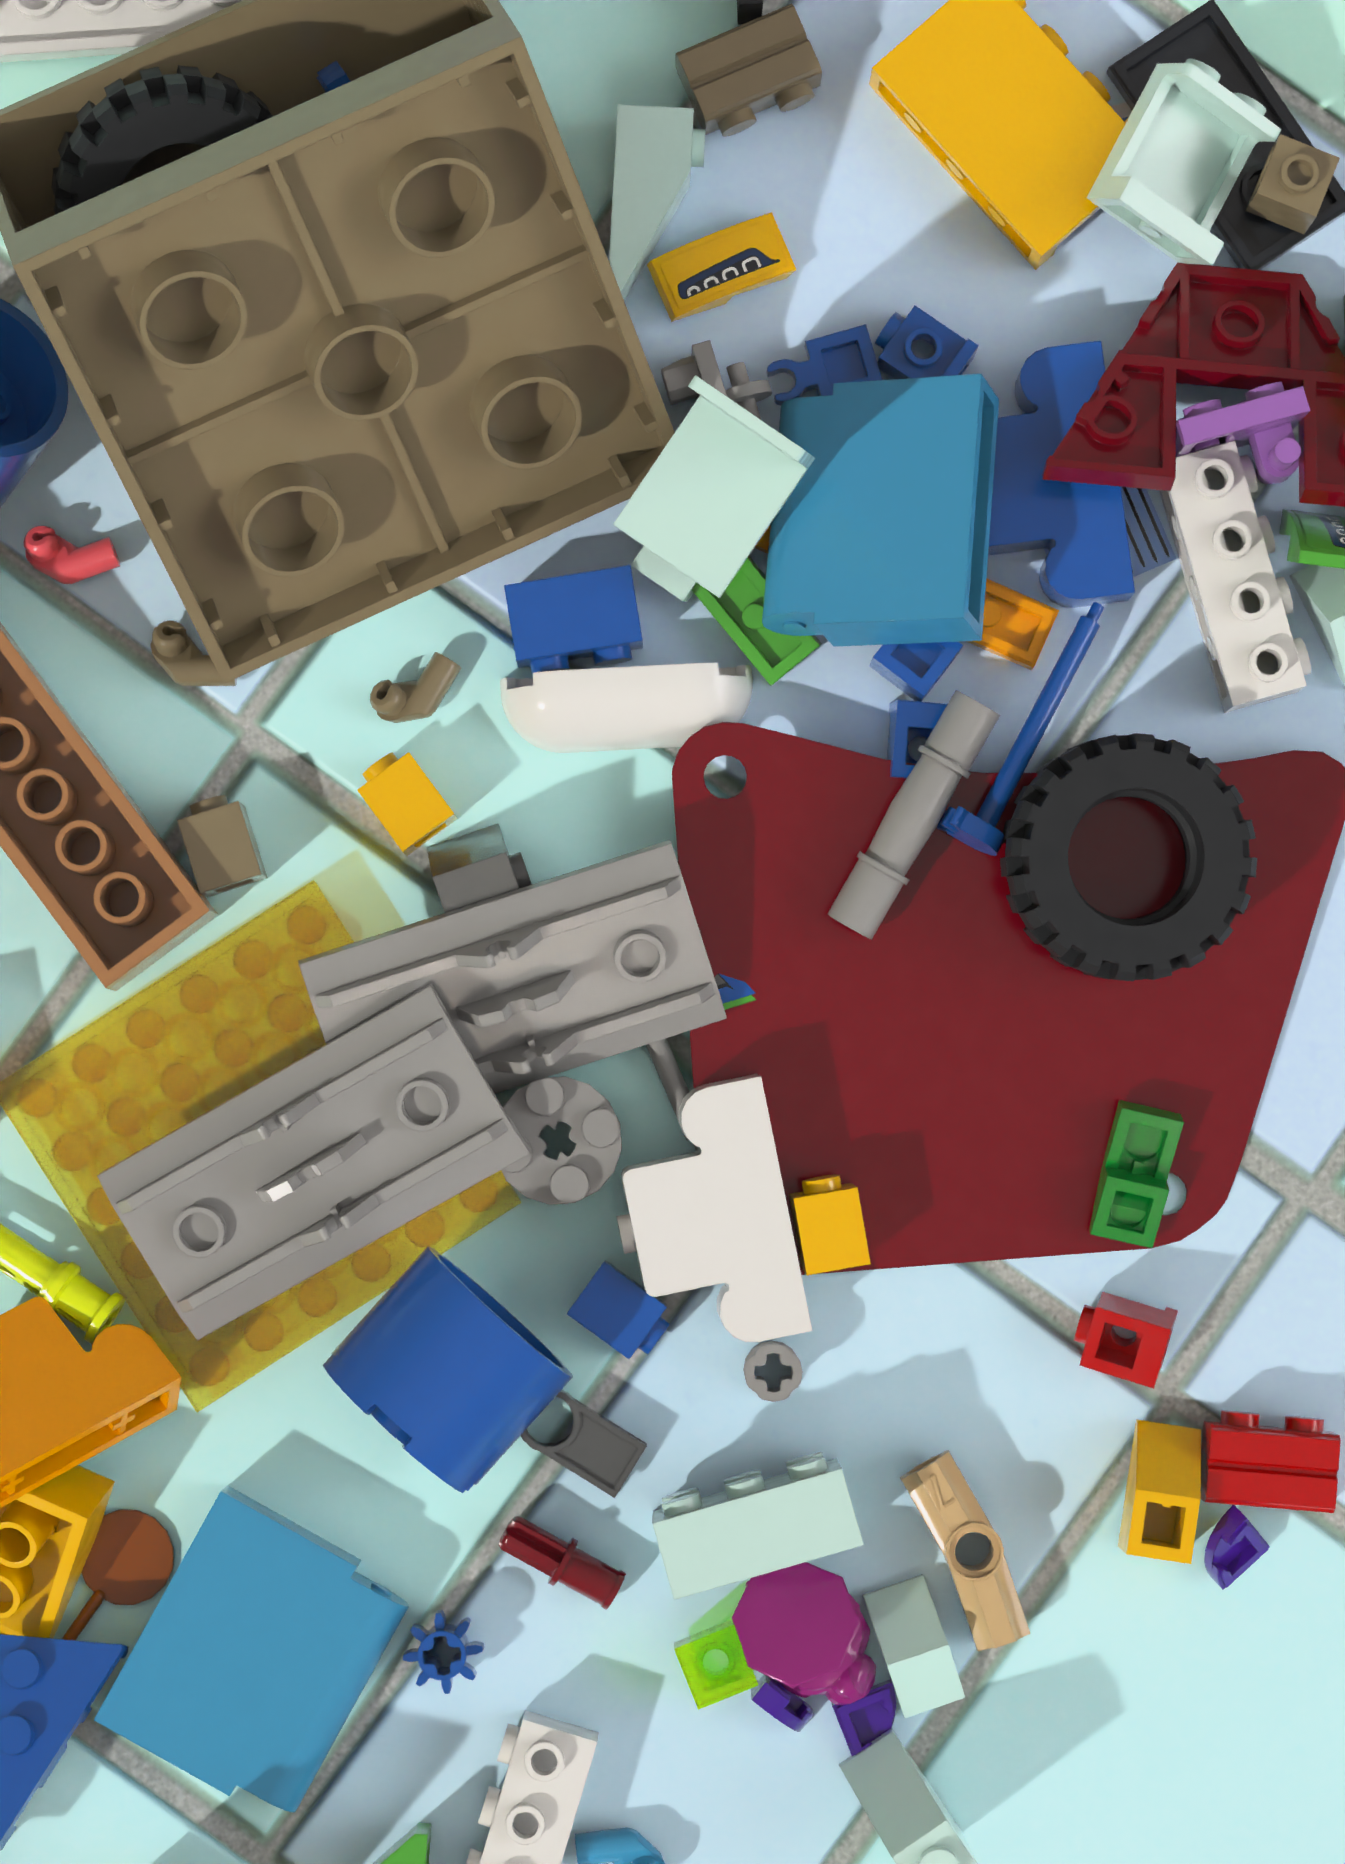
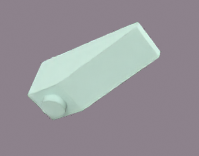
(650, 180)

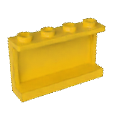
(1004, 117)

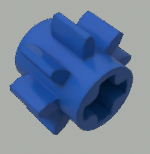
(431, 1665)

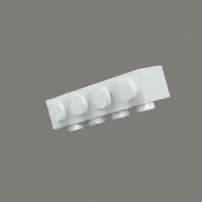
(1232, 578)
(539, 1794)

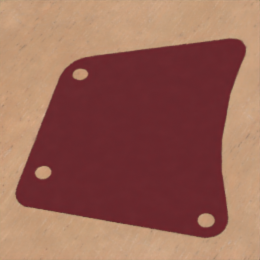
(950, 1050)

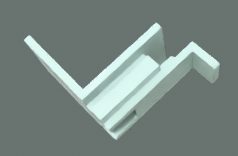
(710, 495)

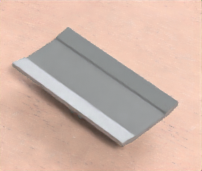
(541, 970)
(313, 1163)

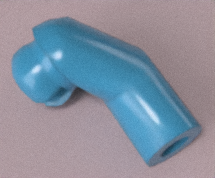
(615, 1846)

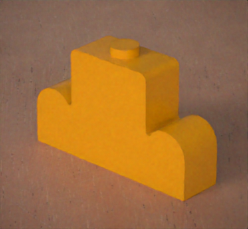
(68, 1401)

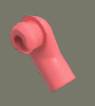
(66, 561)

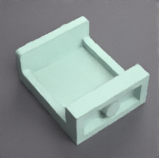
(1180, 159)

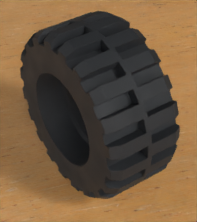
(143, 119)
(1213, 842)

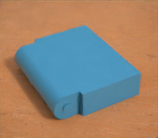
(889, 516)
(253, 1654)

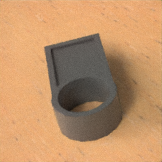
(594, 1448)

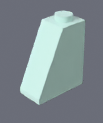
(904, 1805)

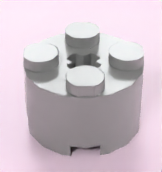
(593, 1130)

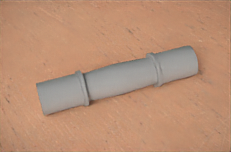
(913, 814)

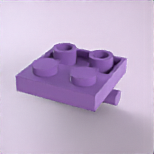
(1259, 421)

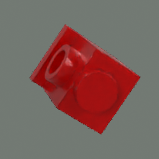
(1133, 1358)

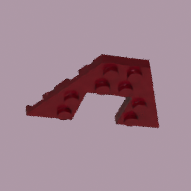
(1217, 332)

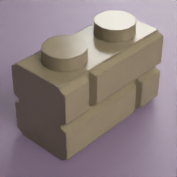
(749, 71)

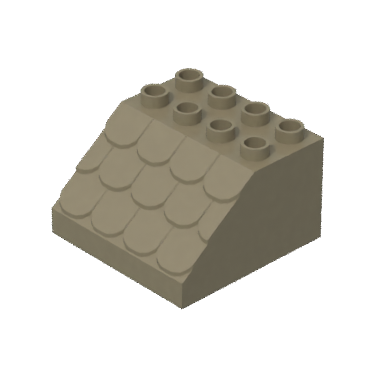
(342, 329)

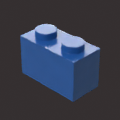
(574, 619)

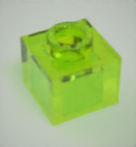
(708, 1685)

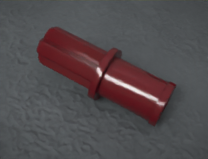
(562, 1561)

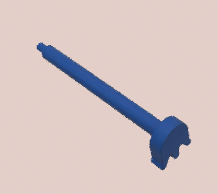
(980, 830)

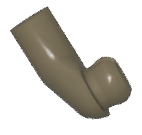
(182, 658)
(415, 698)

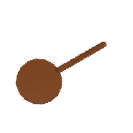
(125, 1563)

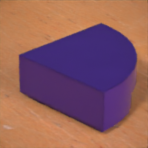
(1232, 1547)
(781, 1703)
(867, 1717)

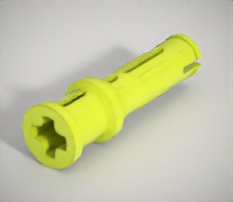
(59, 1284)

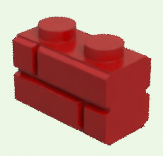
(1269, 1464)

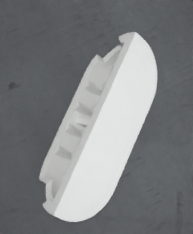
(624, 705)

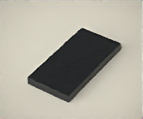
(1212, 40)

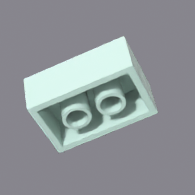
(755, 1525)

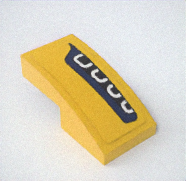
(721, 266)

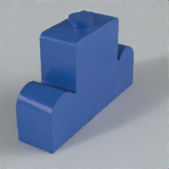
(1073, 520)

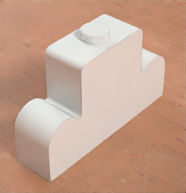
(720, 1215)

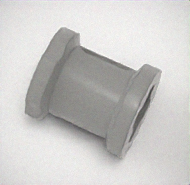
(787, 1383)

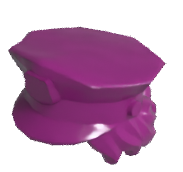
(806, 1633)

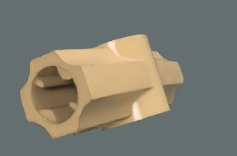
(983, 1588)

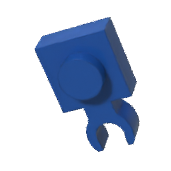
(831, 359)

